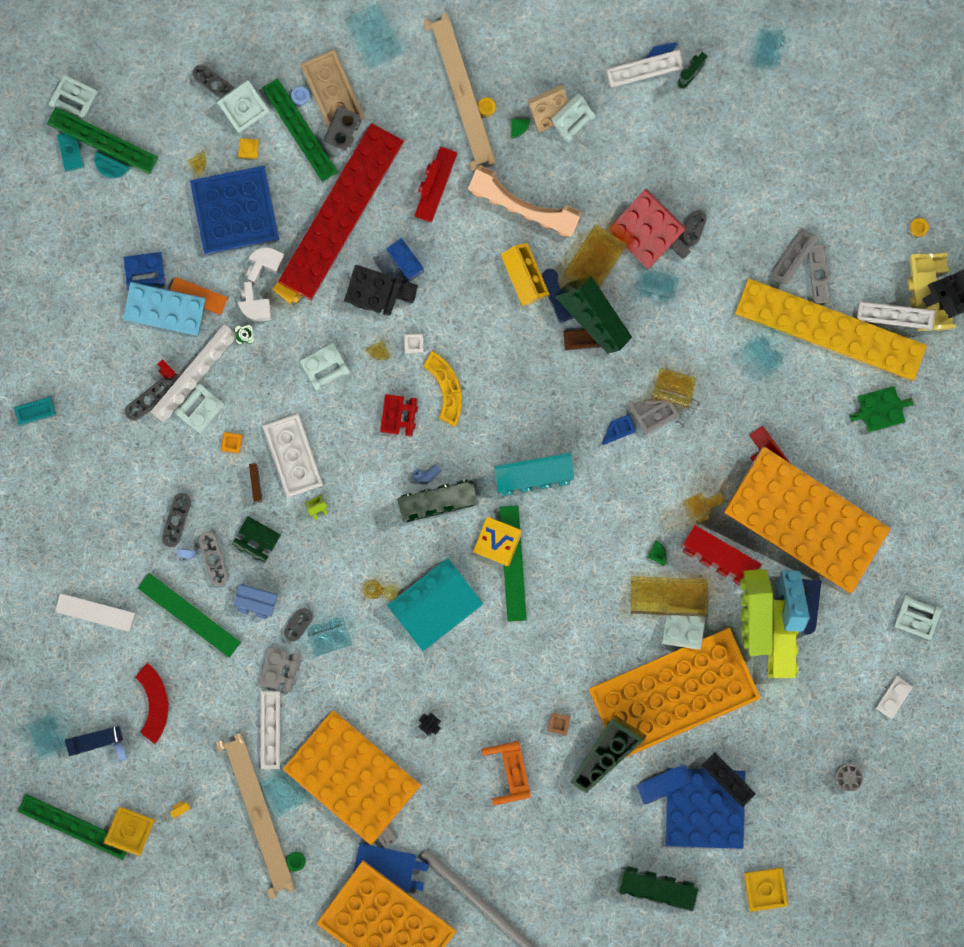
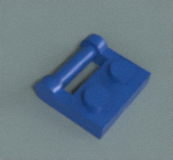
(145, 264)

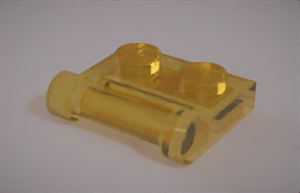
(675, 383)

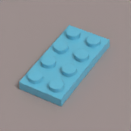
(164, 308)

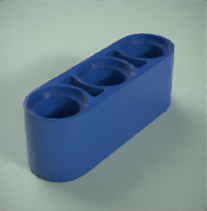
(664, 784)

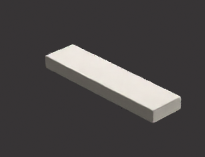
(645, 68)
(896, 315)
(95, 612)
(270, 729)

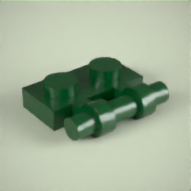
(258, 533)

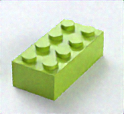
(756, 612)

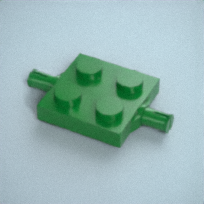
(881, 409)

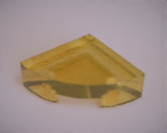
(198, 163)
(378, 351)

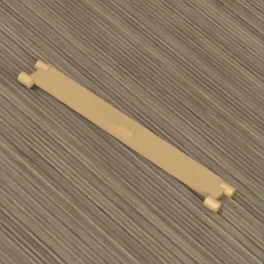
(462, 91)
(258, 815)

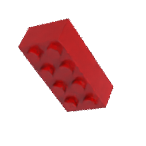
(718, 554)

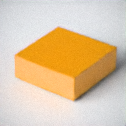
(231, 442)

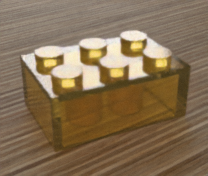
(596, 257)

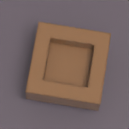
(558, 724)

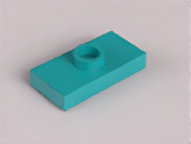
(70, 152)
(35, 411)

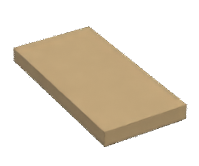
(330, 86)

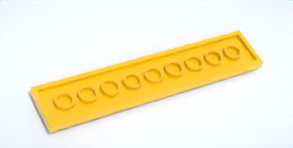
(831, 329)

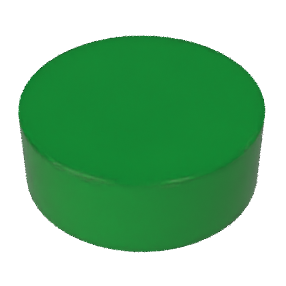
(296, 861)

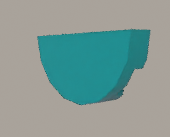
(109, 167)

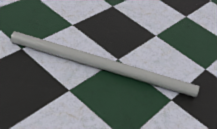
(476, 899)

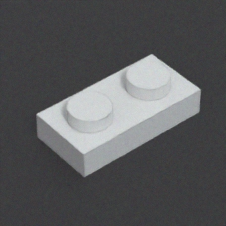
(894, 697)

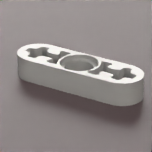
(214, 543)

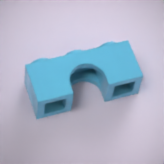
(791, 589)

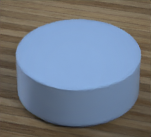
(300, 95)
(186, 553)
(120, 751)

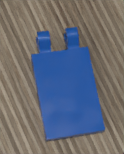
(393, 864)

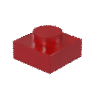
(165, 370)

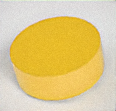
(487, 107)
(919, 227)

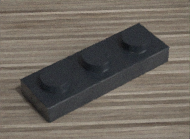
(728, 779)

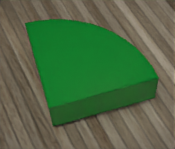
(519, 127)
(658, 554)

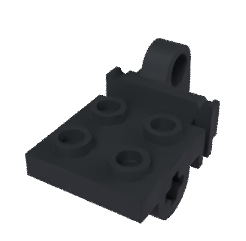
(376, 291)
(948, 292)

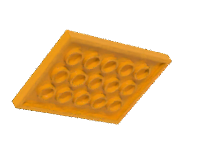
(351, 777)
(381, 914)

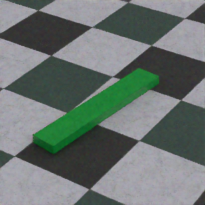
(299, 130)
(102, 140)
(514, 572)
(189, 615)
(68, 824)

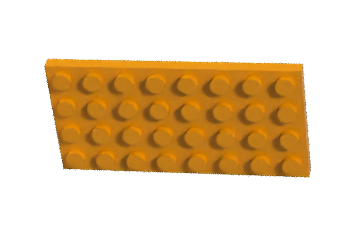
(806, 520)
(678, 690)

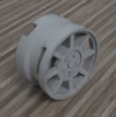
(848, 777)

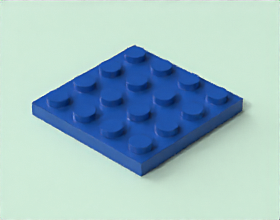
(234, 210)
(704, 815)

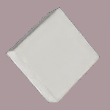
(413, 343)

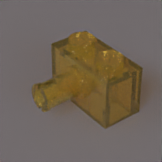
(699, 508)

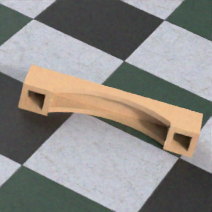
(487, 185)

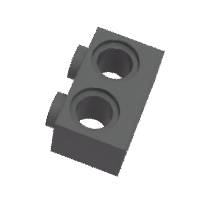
(337, 126)

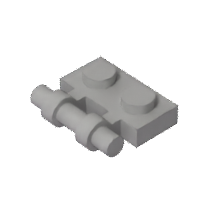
(274, 666)

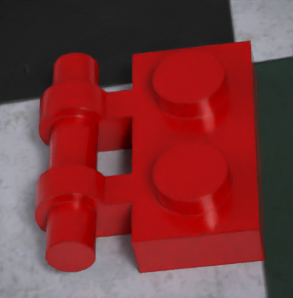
(392, 415)

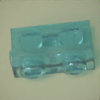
(767, 49)
(658, 285)
(329, 636)

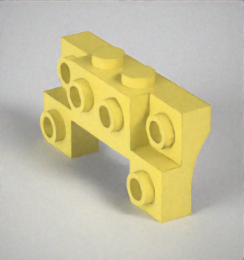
(923, 272)

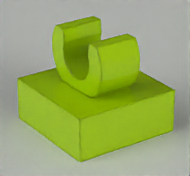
(316, 505)

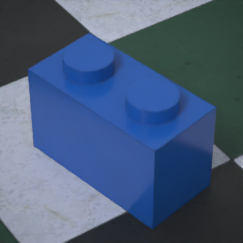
(405, 260)

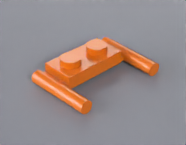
(514, 770)

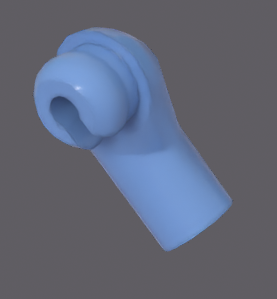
(426, 476)

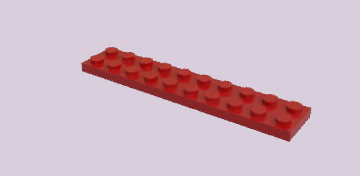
(341, 212)

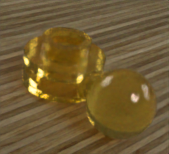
(390, 592)

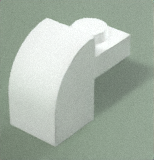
(264, 258)
(254, 309)

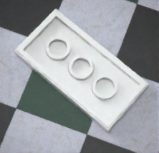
(293, 455)

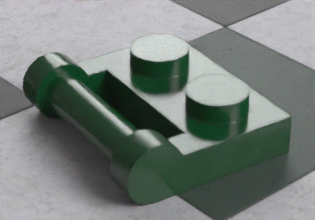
(695, 66)

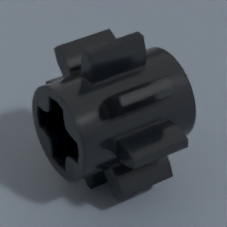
(429, 724)

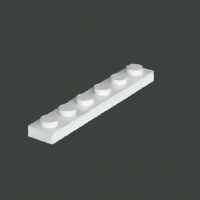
(193, 373)

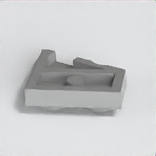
(653, 414)

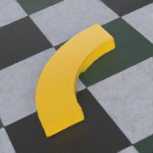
(449, 385)

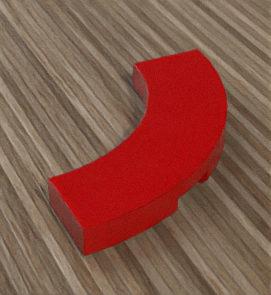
(157, 701)

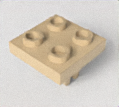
(546, 106)

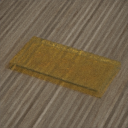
(669, 596)

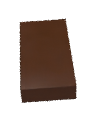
(579, 340)
(255, 483)

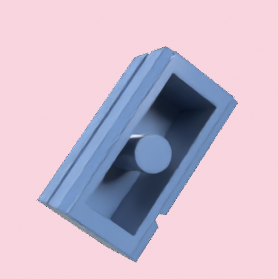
(255, 600)

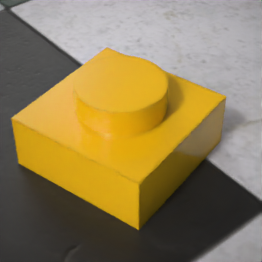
(248, 148)
(180, 808)

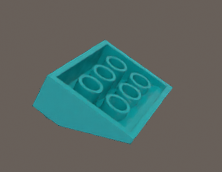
(534, 473)
(435, 604)

